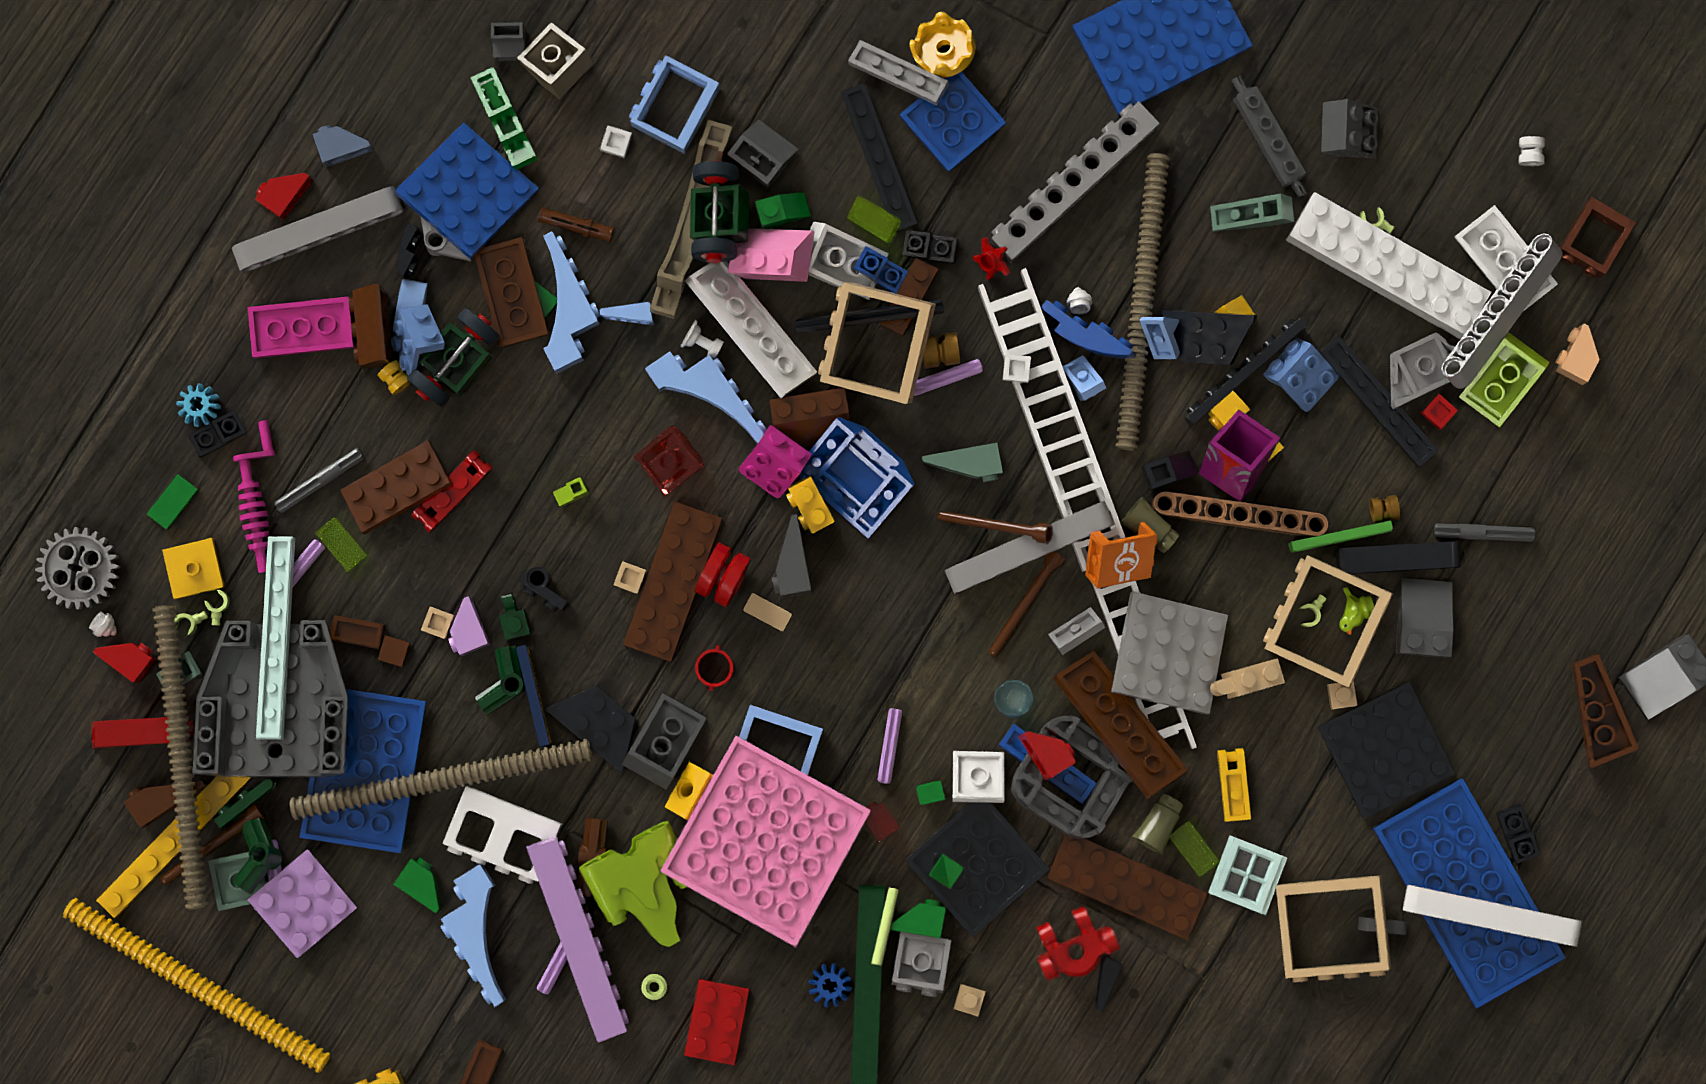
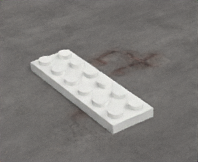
(751, 327)

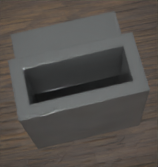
(508, 40)

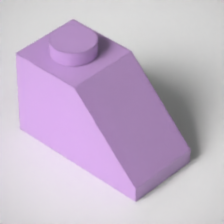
(467, 630)

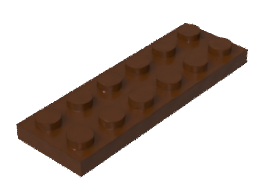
(672, 581)
(1120, 725)
(1127, 885)

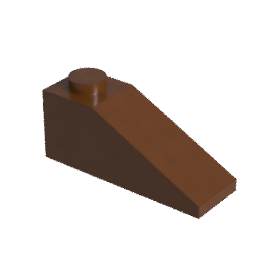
(154, 802)

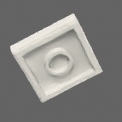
(978, 776)

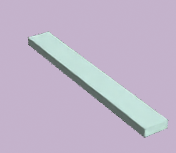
(275, 638)

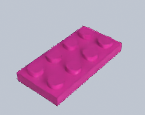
(300, 327)

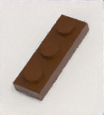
(914, 286)

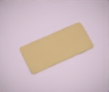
(767, 612)

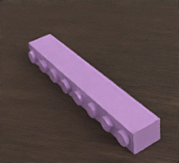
(576, 938)

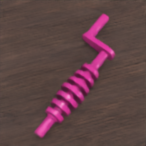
(250, 496)

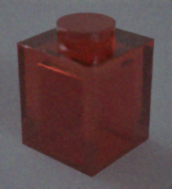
(880, 821)

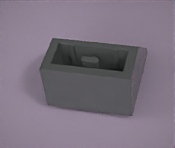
(1349, 129)
(762, 153)

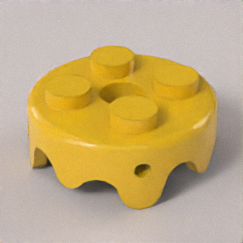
(940, 32)

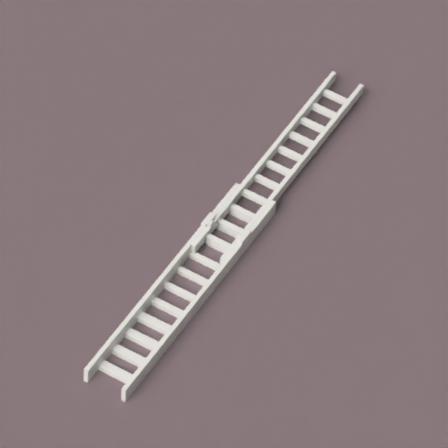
(1098, 483)

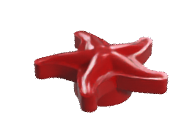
(991, 259)

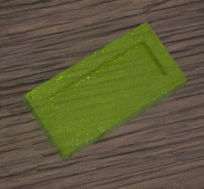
(874, 219)
(341, 544)
(1193, 848)

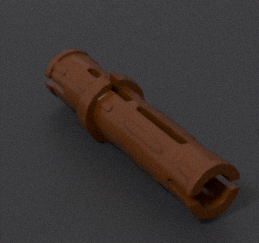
(605, 232)

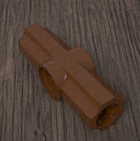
(592, 846)

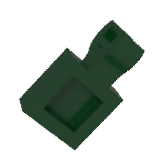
(513, 622)

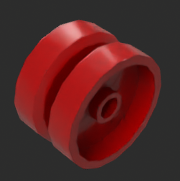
(725, 576)

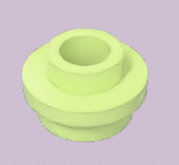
(646, 987)

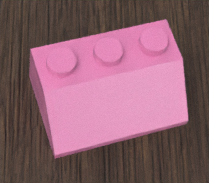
(774, 255)

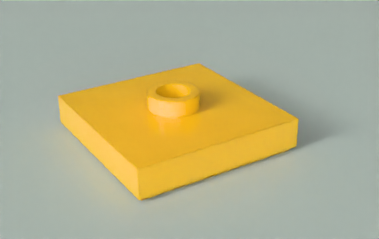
(193, 568)

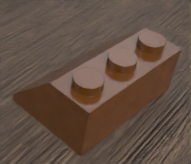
(371, 326)
(808, 415)

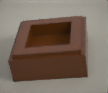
(394, 651)

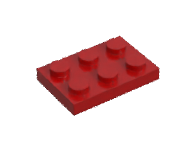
(716, 1022)

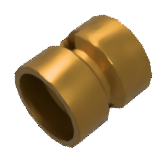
(941, 350)

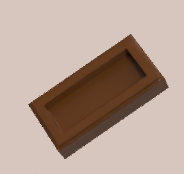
(357, 632)
(482, 1063)

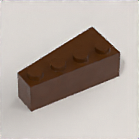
(1601, 715)

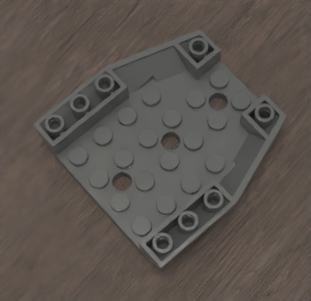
(313, 710)

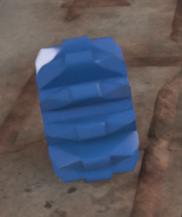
(826, 992)

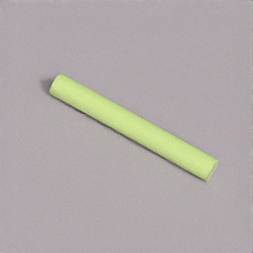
(885, 926)

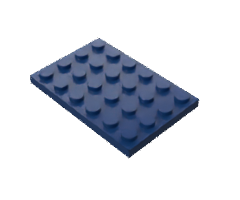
(1158, 44)
(379, 745)

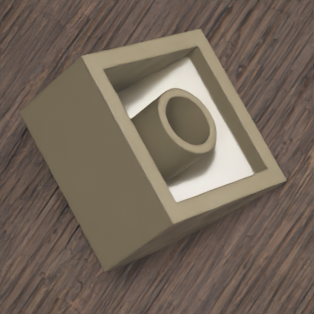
(555, 60)

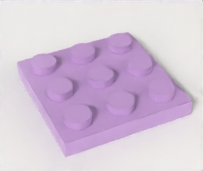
(302, 903)

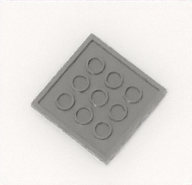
(1169, 653)

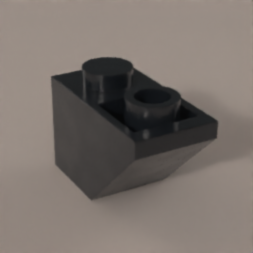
(1169, 470)

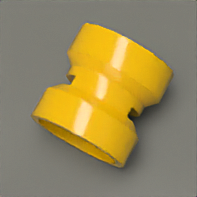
(394, 377)

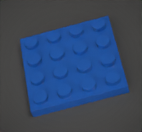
(466, 190)

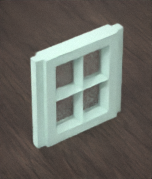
(1247, 875)

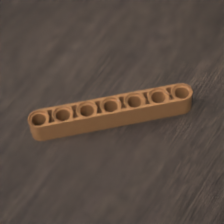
(1252, 512)

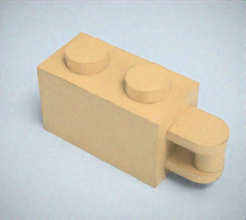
(1248, 679)

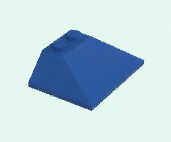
(857, 474)

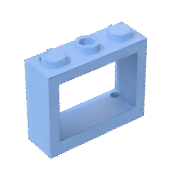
(651, 90)
(788, 723)

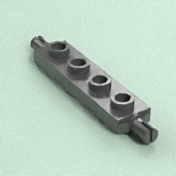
(1269, 136)

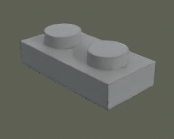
(1076, 631)

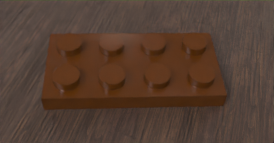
(511, 292)
(396, 487)

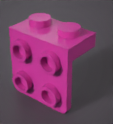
(775, 462)

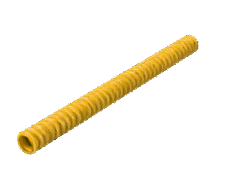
(196, 984)

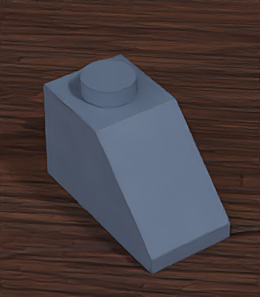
(339, 145)

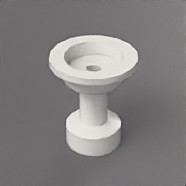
(693, 336)

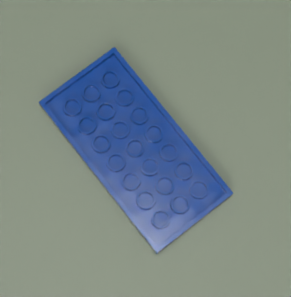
(1453, 850)

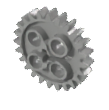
(55, 563)

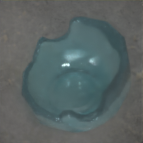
(1013, 698)

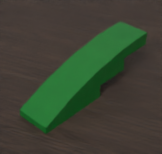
(503, 118)

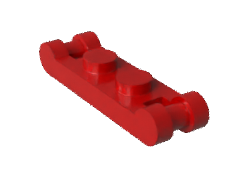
(448, 499)

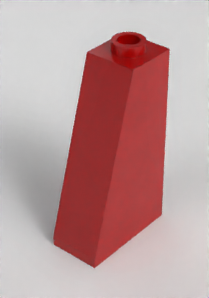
(132, 732)

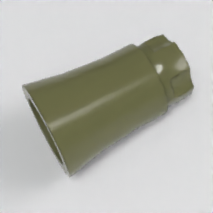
(1143, 512)
(1159, 824)

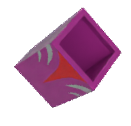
(1238, 455)

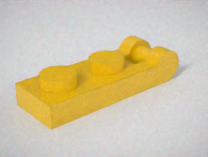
(1234, 785)

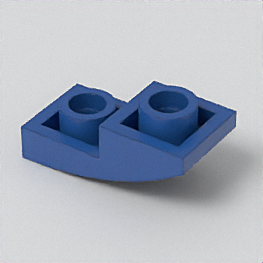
(880, 270)

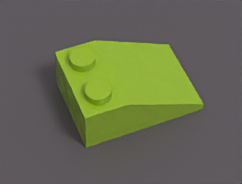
(1504, 379)

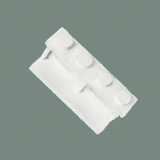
(506, 819)

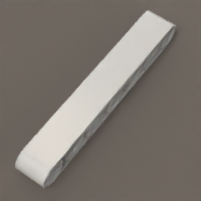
(1492, 915)

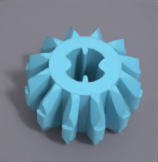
(207, 402)

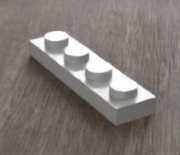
(898, 72)

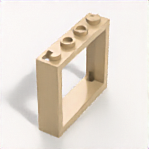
(916, 352)
(1365, 640)
(1328, 972)

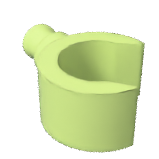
(1382, 223)
(1315, 606)
(216, 613)
(194, 619)

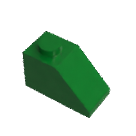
(782, 209)
(420, 883)
(922, 919)

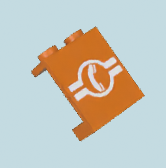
(1120, 559)

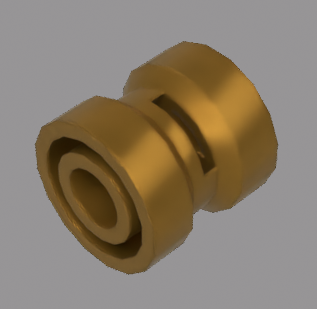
(1384, 509)

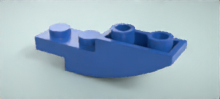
(1094, 338)

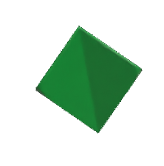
(930, 792)
(946, 871)

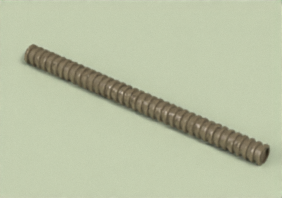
(1142, 300)
(180, 756)
(440, 779)

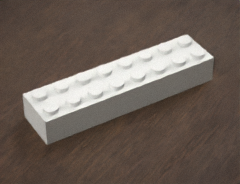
(1388, 266)

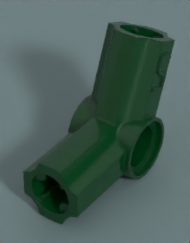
(508, 668)
(257, 864)

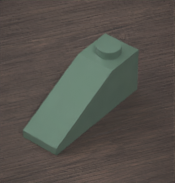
(1253, 213)
(971, 462)

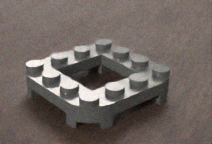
(1055, 811)

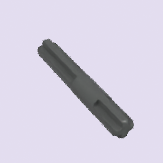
(320, 479)
(1484, 532)

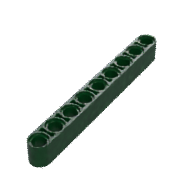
(867, 987)

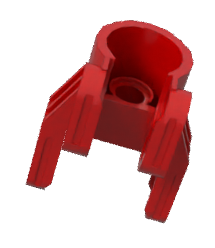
(1093, 942)

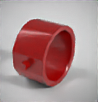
(697, 670)

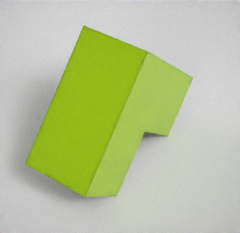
(573, 491)

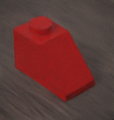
(282, 193)
(128, 659)
(1048, 753)

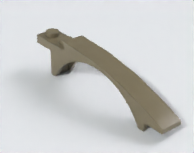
(679, 259)

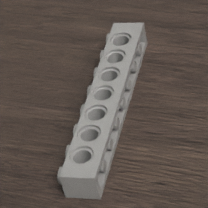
(1143, 124)

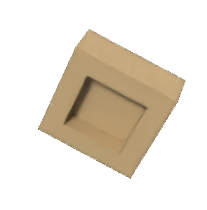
(630, 577)
(437, 622)
(1341, 696)
(969, 999)

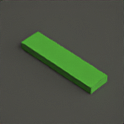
(1341, 536)

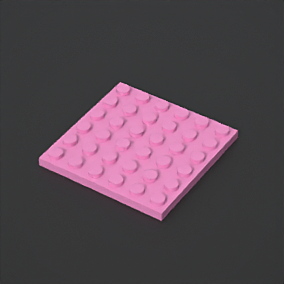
(765, 841)

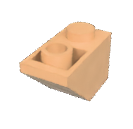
(1580, 357)

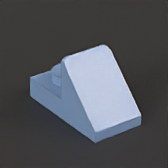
(1160, 336)
(1083, 378)

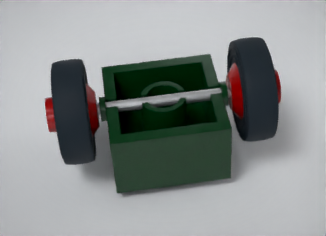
(717, 212)
(458, 361)

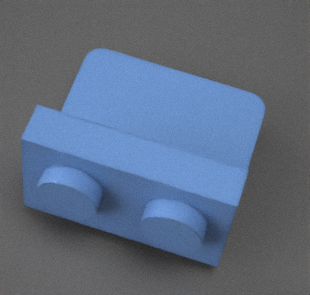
(415, 334)
(1302, 373)

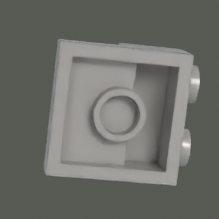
(921, 963)

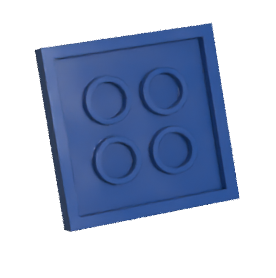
(956, 124)

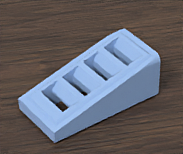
(632, 313)

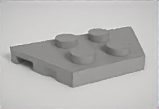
(1418, 369)

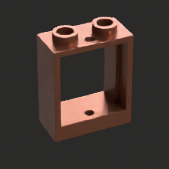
(1609, 217)

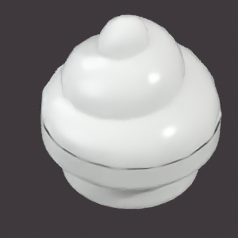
(1079, 301)
(103, 625)

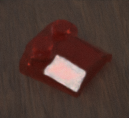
(669, 460)

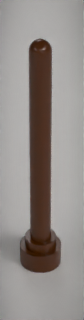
(1041, 533)
(1052, 562)
(253, 812)

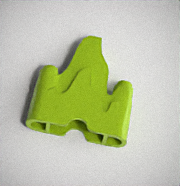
(636, 883)

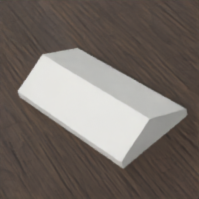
(1496, 249)

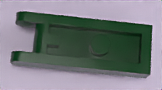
(246, 798)

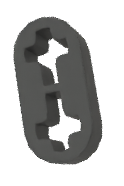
(1393, 926)

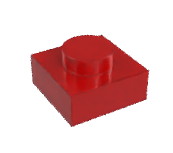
(1439, 411)

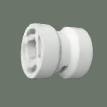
(1531, 151)

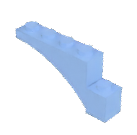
(573, 310)
(706, 383)
(468, 930)

